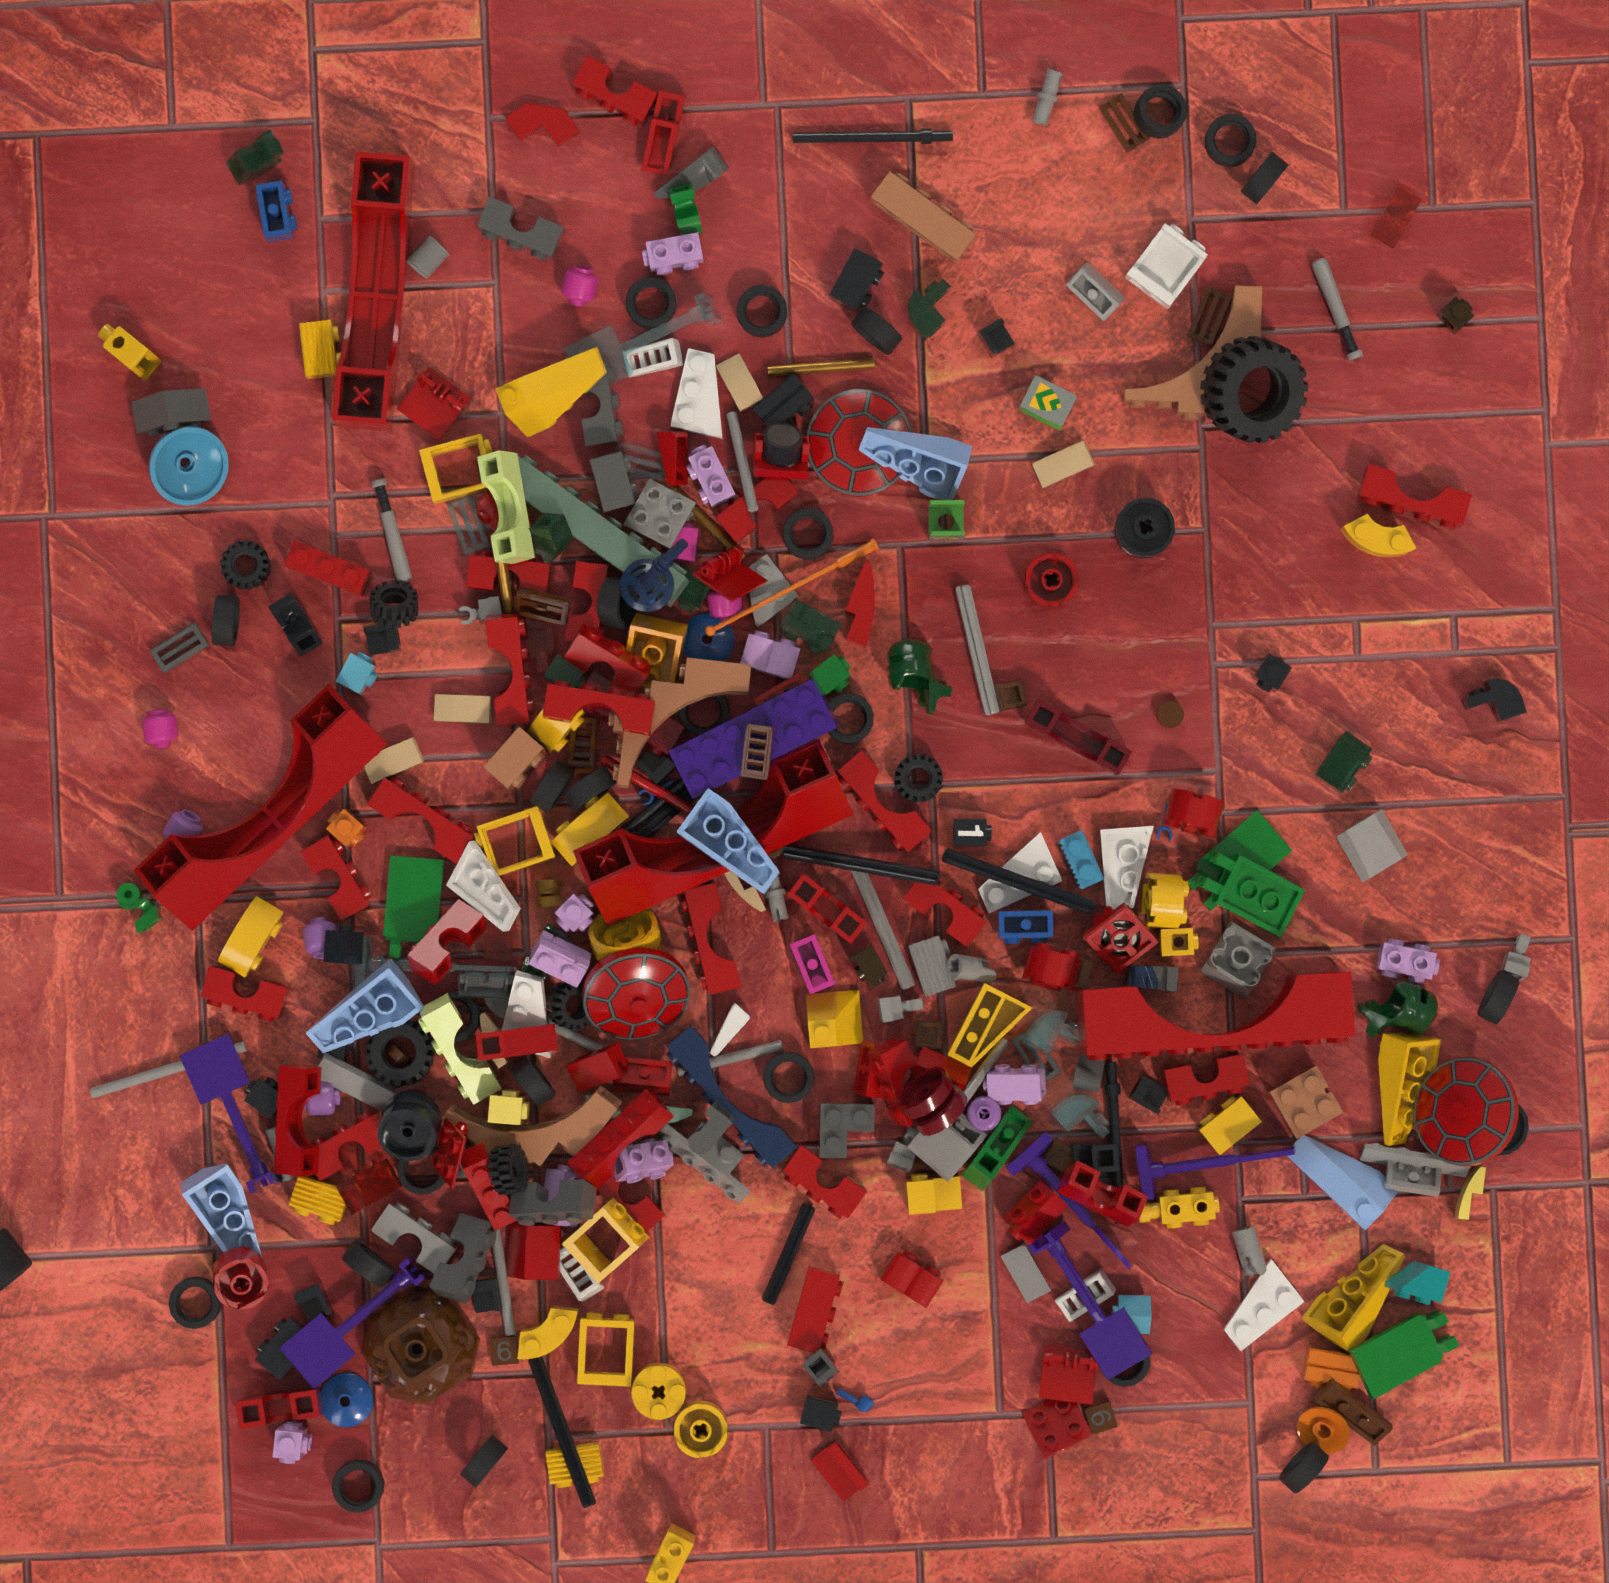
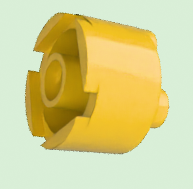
(1164, 900)
(660, 1406)
(703, 1444)

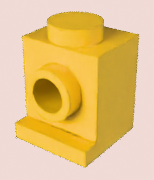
(1166, 944)

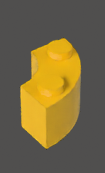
(1376, 539)
(553, 733)
(597, 821)
(250, 937)
(549, 1334)

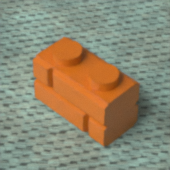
(1329, 1364)

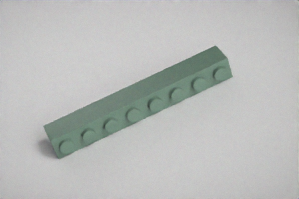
(590, 527)

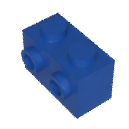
(275, 211)
(1025, 924)

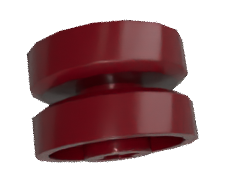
(932, 1101)

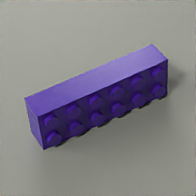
(718, 753)

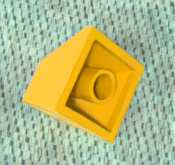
(834, 1018)

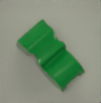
(685, 209)
(131, 898)

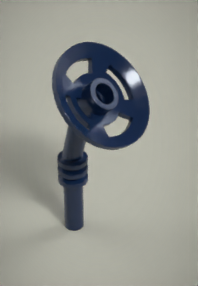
(650, 581)

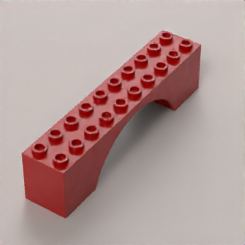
(376, 296)
(202, 870)
(638, 872)
(1305, 1010)

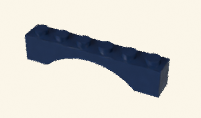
(766, 1138)

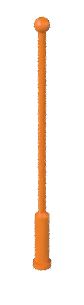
(839, 562)

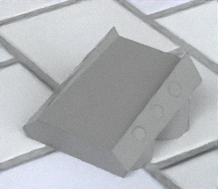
(1371, 845)
(1238, 960)

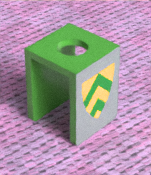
(1047, 402)
(951, 507)

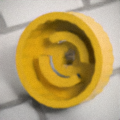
(631, 932)

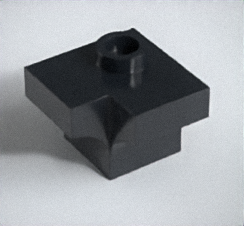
(1098, 1155)

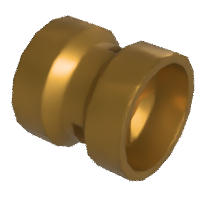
(549, 887)

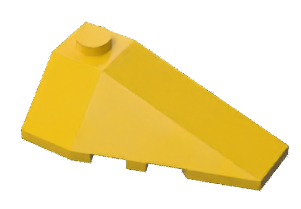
(544, 395)
(1403, 1067)
(1353, 1305)

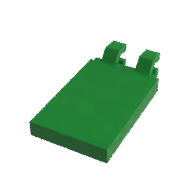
(1251, 839)
(1253, 892)
(411, 900)
(1401, 1352)

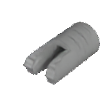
(970, 968)
(1249, 1251)

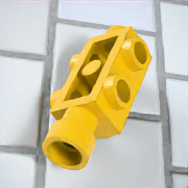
(1187, 1208)

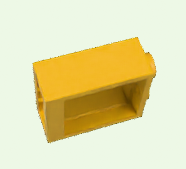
(427, 456)
(541, 832)
(590, 1256)
(606, 1378)
(670, 1556)

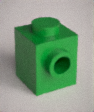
(832, 674)

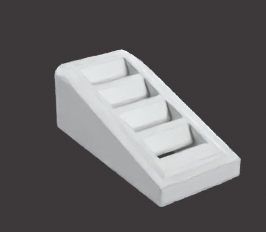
(675, 353)
(733, 1023)
(575, 1286)
(1109, 1290)

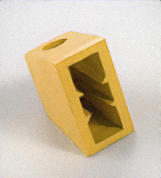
(129, 351)

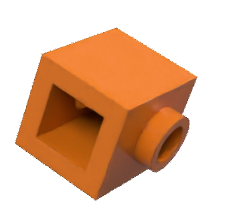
(346, 827)

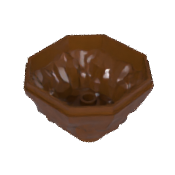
(440, 1329)

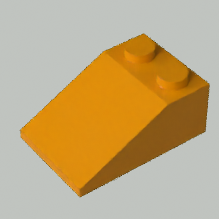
(660, 644)

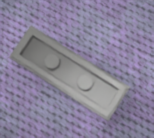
(355, 1082)

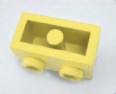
(508, 1108)

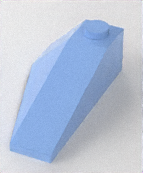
(926, 460)
(723, 836)
(374, 1005)
(1348, 1182)
(221, 1207)

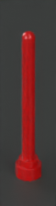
(651, 787)

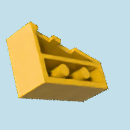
(985, 1024)

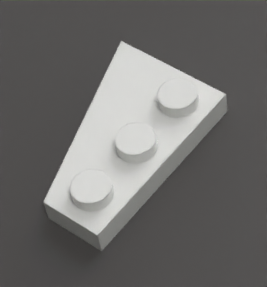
(697, 396)
(1031, 861)
(1123, 862)
(482, 887)
(526, 1004)
(1263, 1307)

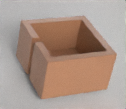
(516, 759)
(1304, 1101)

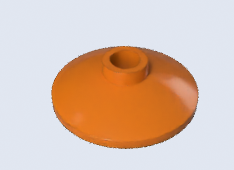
(1312, 1429)

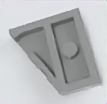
(775, 583)

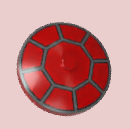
(836, 437)
(635, 993)
(1466, 1112)

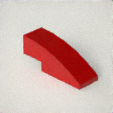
(663, 131)
(862, 607)

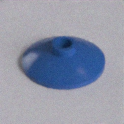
(718, 649)
(356, 1390)

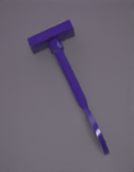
(1033, 1158)

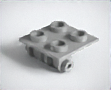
(660, 513)

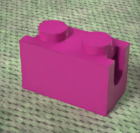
(812, 964)

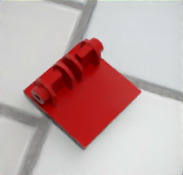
(433, 403)
(729, 575)
(450, 1150)
(1068, 1374)
(1056, 1426)

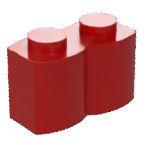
(911, 1278)

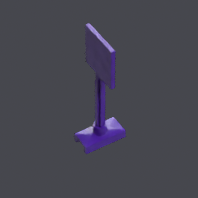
(215, 1073)
(1149, 1171)
(1112, 1338)
(320, 1347)

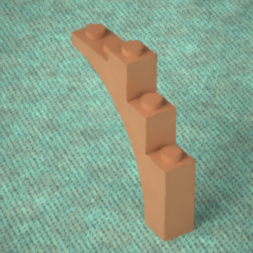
(1185, 390)
(701, 681)
(538, 1140)

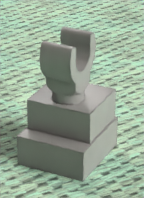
(487, 606)
(1515, 962)
(892, 1008)
(901, 1155)

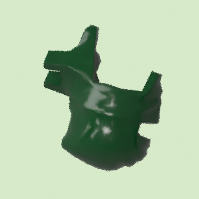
(912, 668)
(1406, 1008)

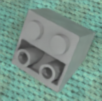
(949, 1148)

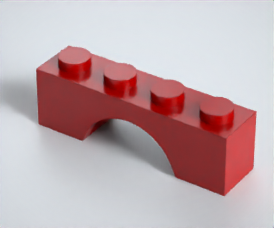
(1381, 487)
(505, 635)
(565, 702)
(392, 800)
(905, 828)
(702, 905)
(640, 1118)
(293, 1150)

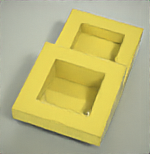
(1473, 1184)

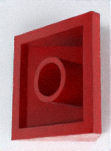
(533, 1251)

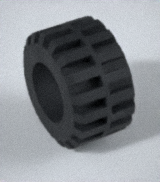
(400, 1076)

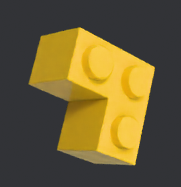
(932, 1193)

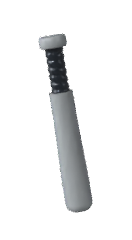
(1331, 294)
(394, 541)

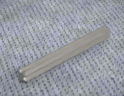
(977, 649)
(884, 929)

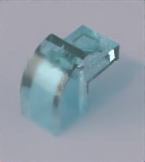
(1046, 1028)
(1079, 1107)

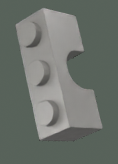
(397, 1221)

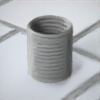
(427, 257)

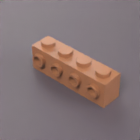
(923, 217)

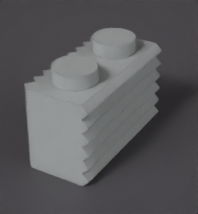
(931, 965)

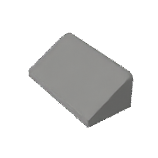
(1095, 291)
(1025, 1273)

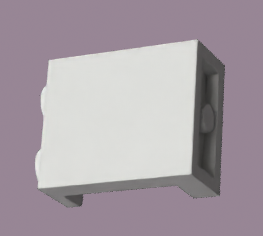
(1167, 265)

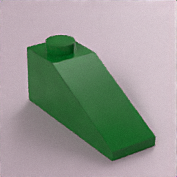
(997, 1148)

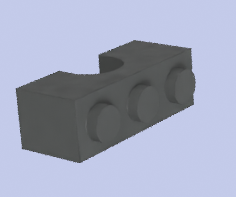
(540, 240)
(605, 424)
(572, 1203)
(459, 1279)

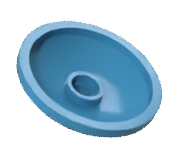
(196, 479)

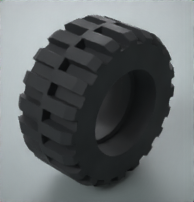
(1283, 399)

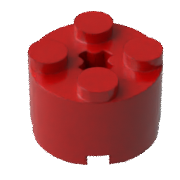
(1052, 596)
(1193, 812)
(1051, 968)
(229, 1287)

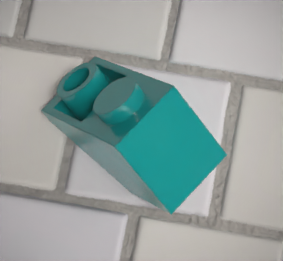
(1420, 1280)

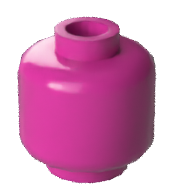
(579, 285)
(721, 607)
(159, 728)

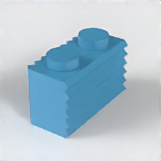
(1080, 860)

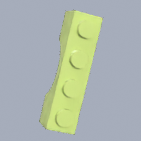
(503, 478)
(443, 1022)

